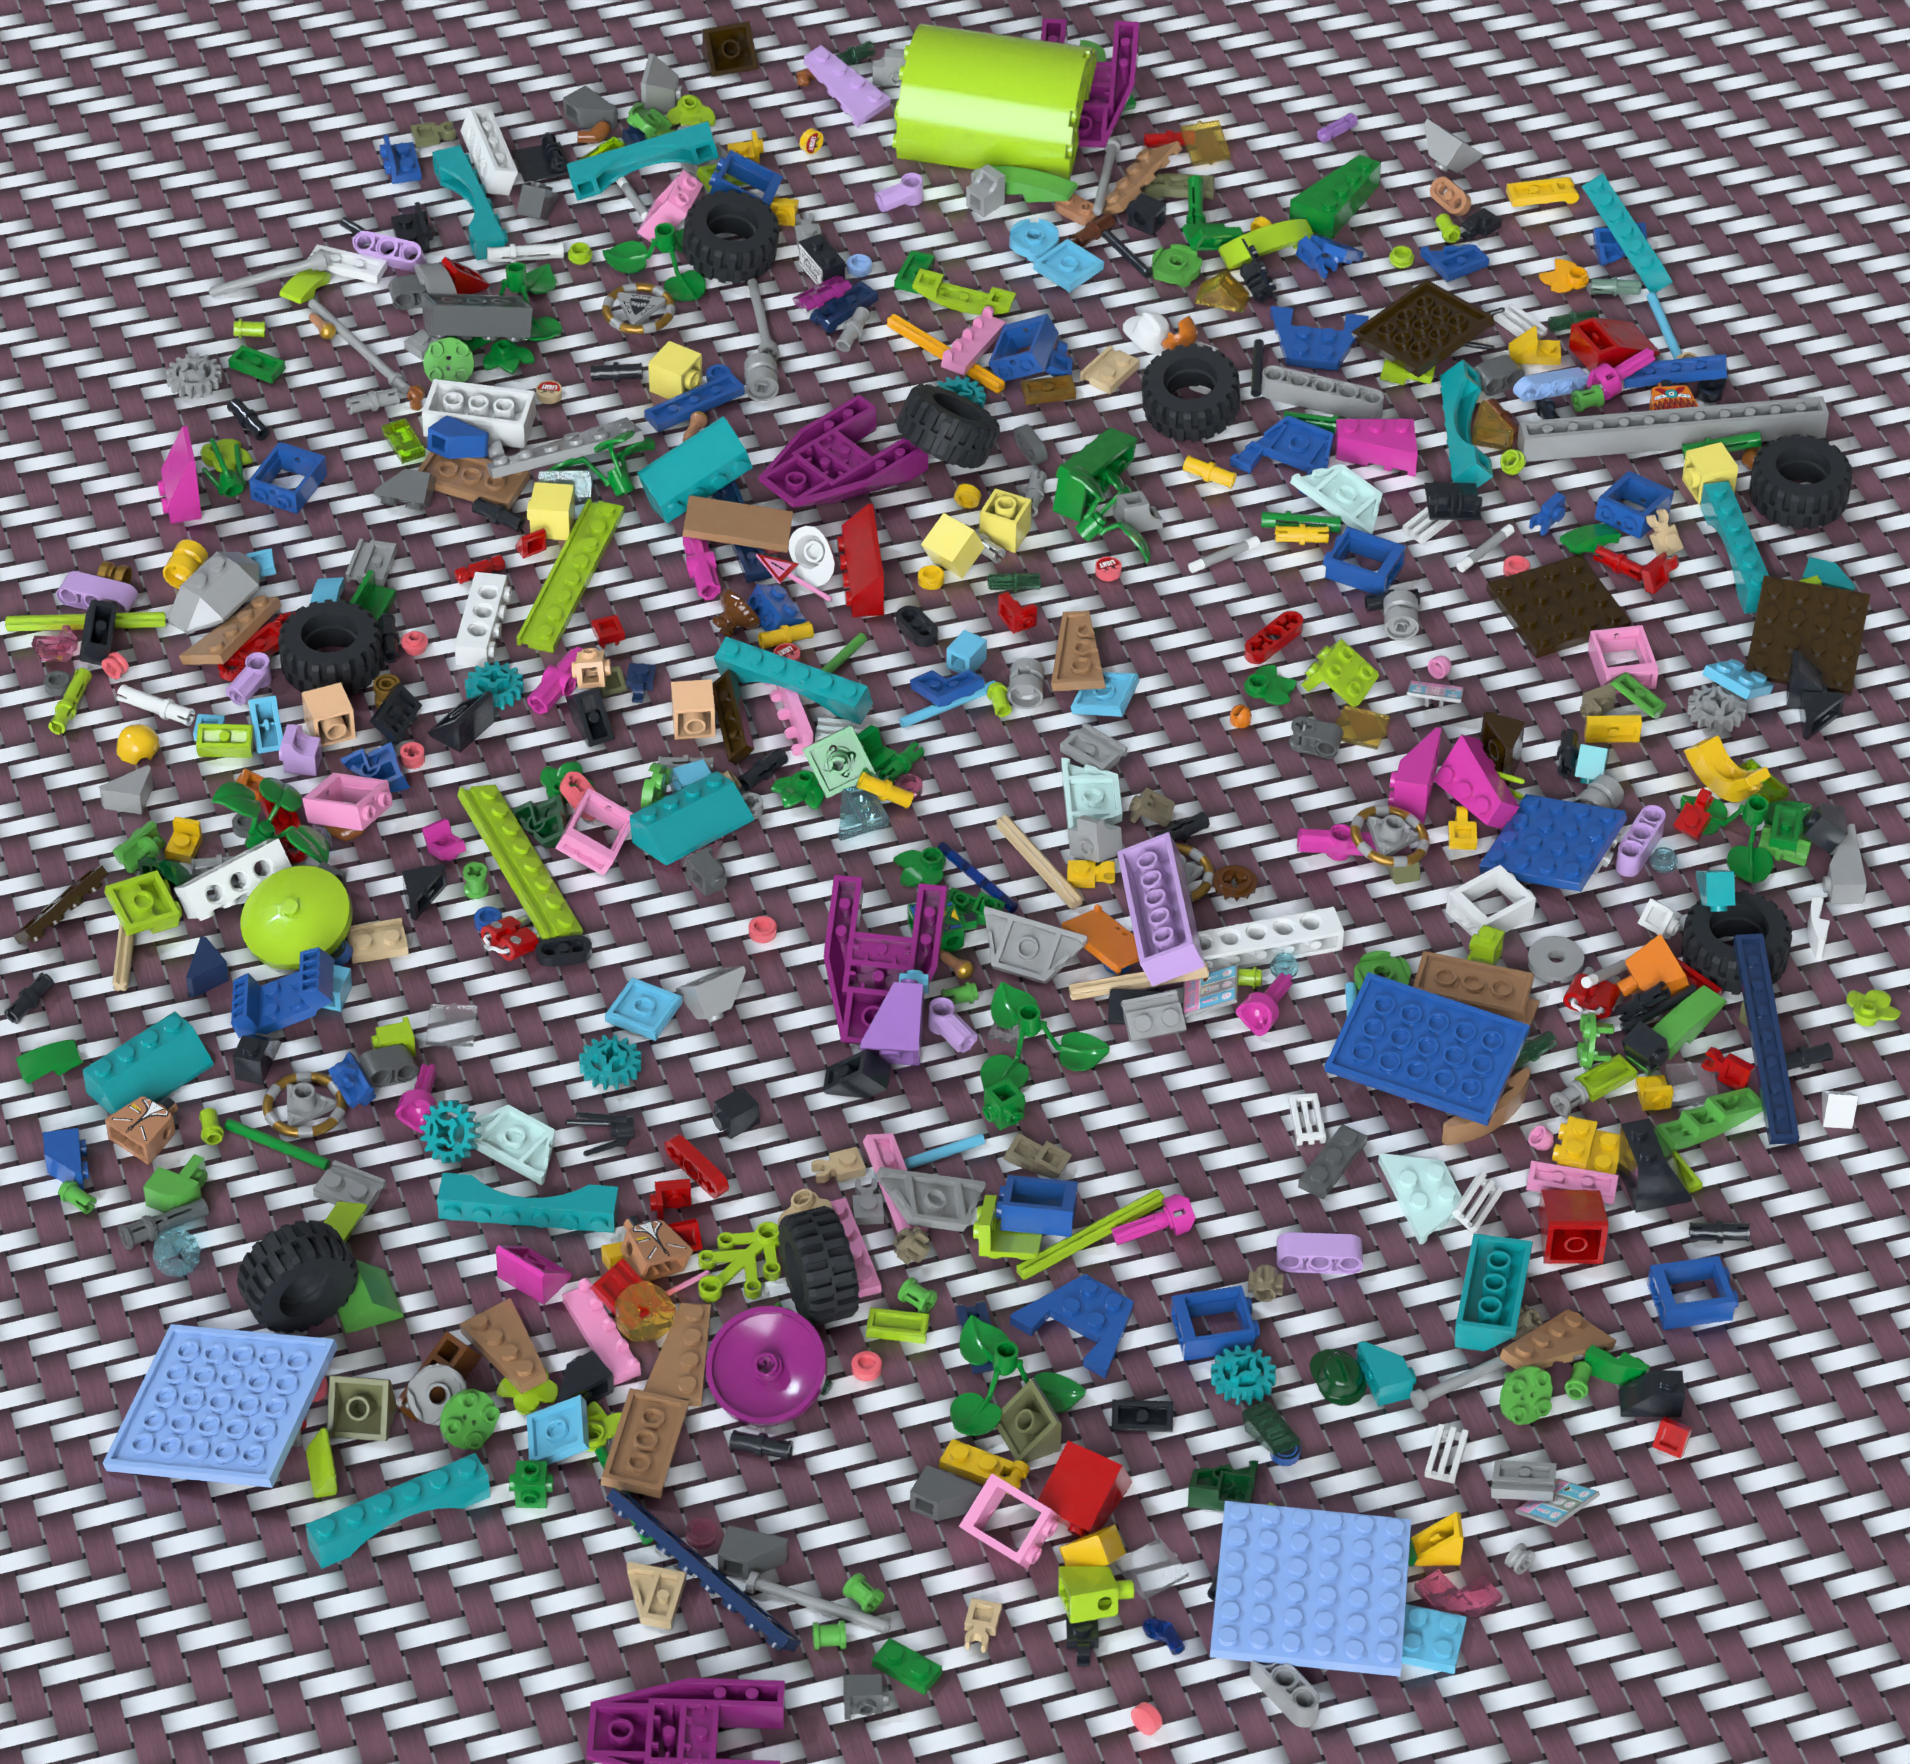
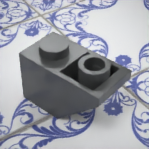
(588, 108)
(537, 201)
(408, 487)
(942, 1494)
(750, 1551)

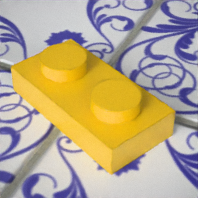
(1613, 728)

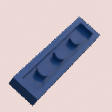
(1679, 371)
(698, 399)

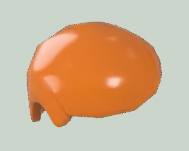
(1186, 335)

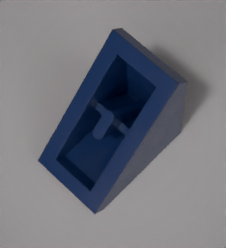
(206, 969)

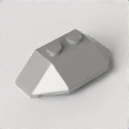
(215, 591)

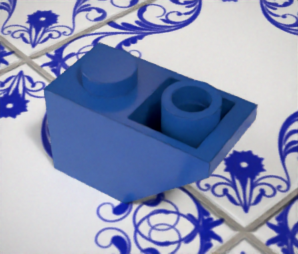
(457, 439)
(64, 1155)

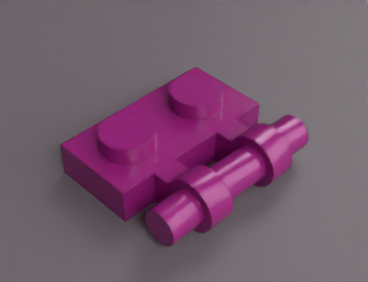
(821, 293)

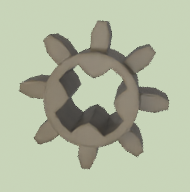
(911, 1245)
(1265, 1283)
(1528, 1321)

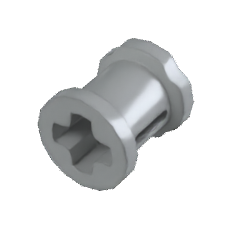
(1569, 1098)

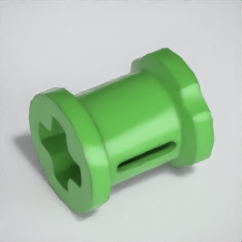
(1587, 398)
(475, 876)
(917, 1295)
(863, 1593)
(829, 1635)

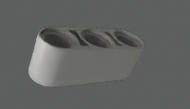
(1292, 1696)

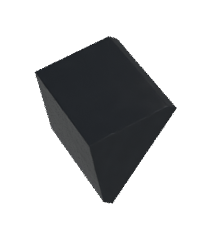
(465, 722)

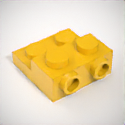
(1586, 1147)

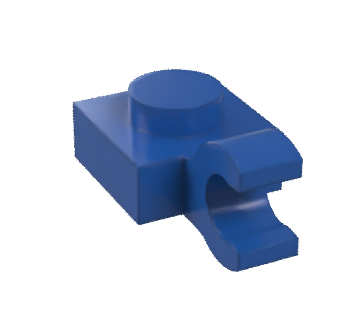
(1311, 255)
(1058, 362)
(1551, 512)

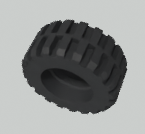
(736, 215)
(1190, 417)
(948, 426)
(1798, 503)
(325, 626)
(1749, 915)
(818, 1265)
(297, 1276)

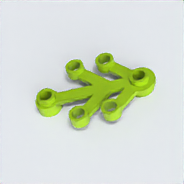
(763, 1238)

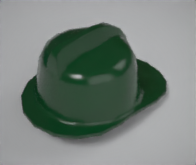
(1338, 1377)

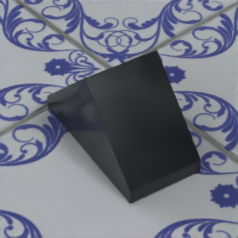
(1819, 710)
(422, 887)

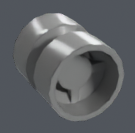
(761, 377)
(1401, 615)
(1026, 683)
(1602, 792)

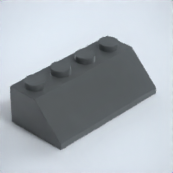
(476, 316)

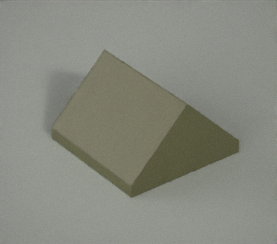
(360, 1408)
(1030, 1425)

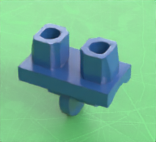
(352, 1081)

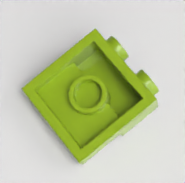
(144, 904)

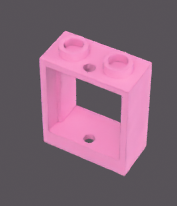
(671, 204)
(1627, 639)
(328, 809)
(583, 847)
(985, 1506)

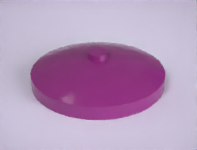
(766, 1366)

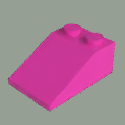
(180, 481)
(1415, 777)

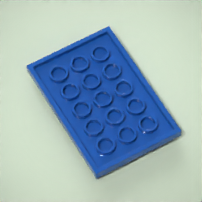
(1427, 1048)

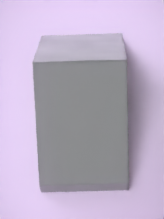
(128, 792)

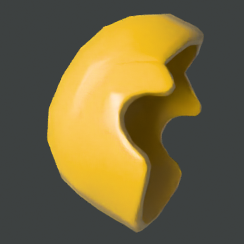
(136, 743)

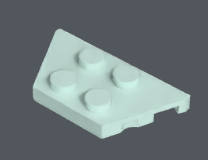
(1342, 495)
(1090, 793)
(516, 1141)
(1422, 1190)

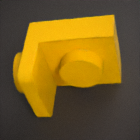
(748, 149)
(785, 210)
(184, 840)
(1654, 1092)

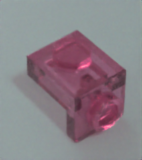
(56, 648)

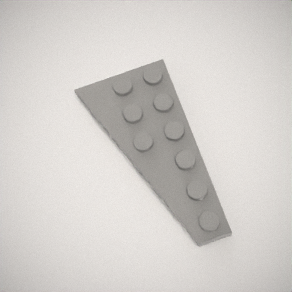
(571, 446)

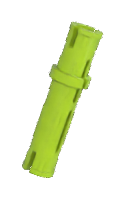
(67, 707)

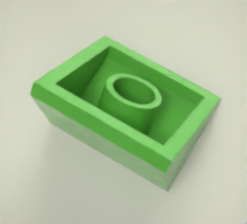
(371, 1301)

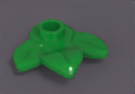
(507, 356)
(1269, 686)
(552, 777)
(799, 787)
(921, 866)

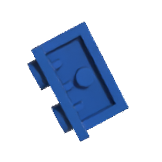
(774, 607)

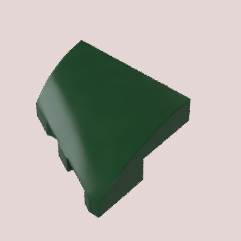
(544, 821)
(171, 871)
(1214, 1486)

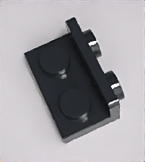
(413, 227)
(396, 714)

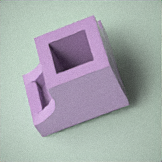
(300, 752)

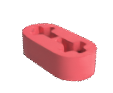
(574, 794)

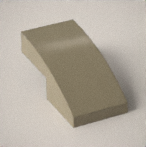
(1043, 1160)

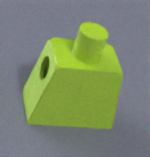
(1091, 1592)

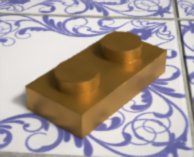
(1048, 389)

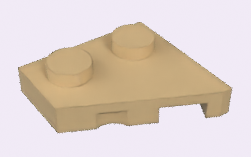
(656, 1593)

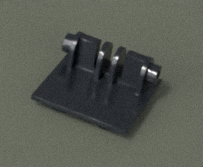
(542, 160)
(1255, 278)
(1453, 501)

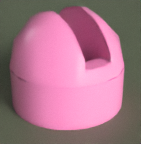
(1439, 667)
(1541, 1138)

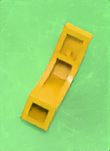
(1721, 774)

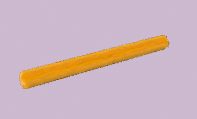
(937, 348)

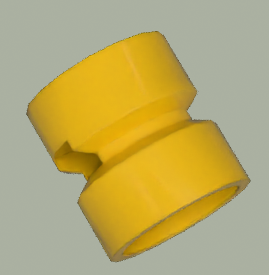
(185, 560)

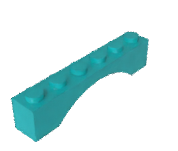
(686, 145)
(455, 173)
(1627, 233)
(1460, 392)
(1724, 514)
(837, 694)
(585, 1209)
(345, 1530)

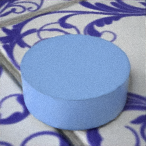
(859, 265)

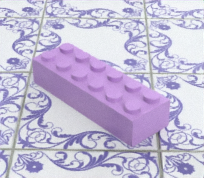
(1160, 909)

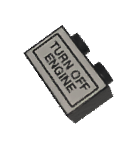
(820, 259)

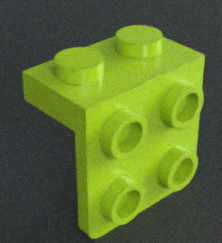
(1343, 672)
(1000, 1243)

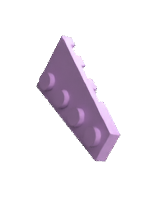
(852, 90)

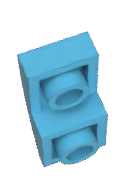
(328, 589)

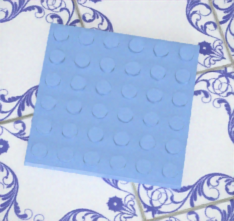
(220, 1405)
(1311, 1588)

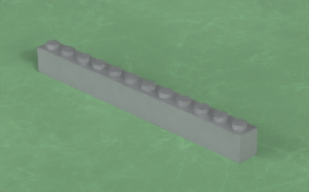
(1669, 428)

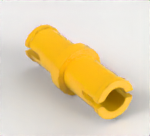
(1209, 472)
(1301, 534)
(785, 634)
(885, 790)

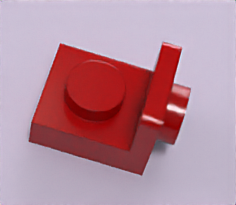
(1015, 616)
(670, 1195)

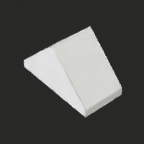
(1838, 1109)

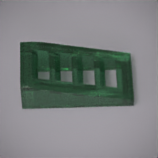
(1267, 1425)

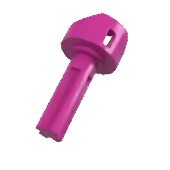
(1611, 377)
(1260, 1009)
(416, 1102)
(1158, 1221)

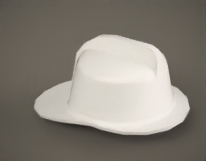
(1147, 331)
(813, 554)

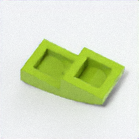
(303, 285)
(1398, 375)

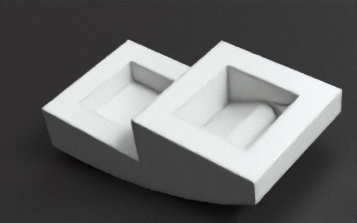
(1817, 928)

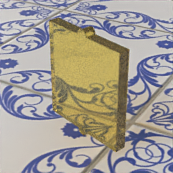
(1205, 142)
(1362, 727)

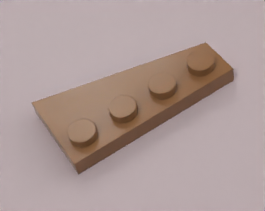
(1138, 176)
(232, 634)
(1077, 655)
(1556, 1341)
(506, 1345)
(682, 1359)

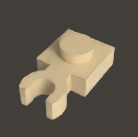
(1665, 536)
(843, 1164)
(981, 1621)

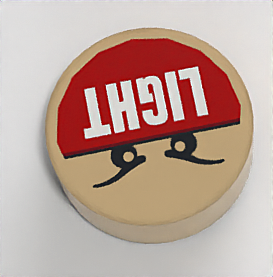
(549, 392)

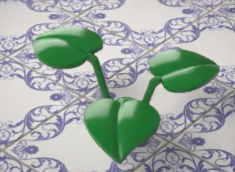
(632, 256)
(537, 282)
(618, 477)
(1094, 522)
(242, 800)
(1747, 862)
(1014, 1007)
(985, 1343)

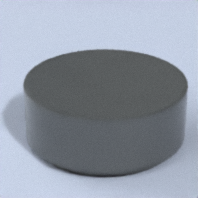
(56, 683)
(241, 825)

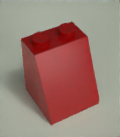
(1572, 1226)
(1084, 1489)

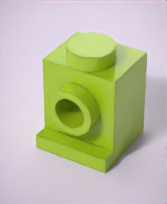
(1486, 945)
(395, 1035)

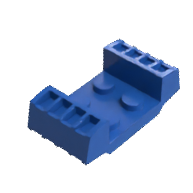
(284, 1000)

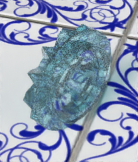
(163, 1251)

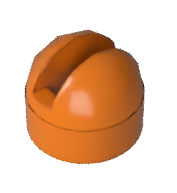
(1244, 716)

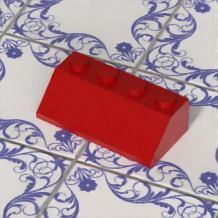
(862, 564)

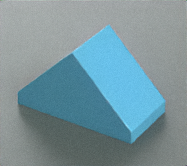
(266, 724)

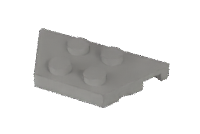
(1029, 946)
(931, 1198)

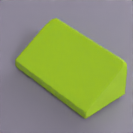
(225, 740)
(346, 1217)
(321, 1465)

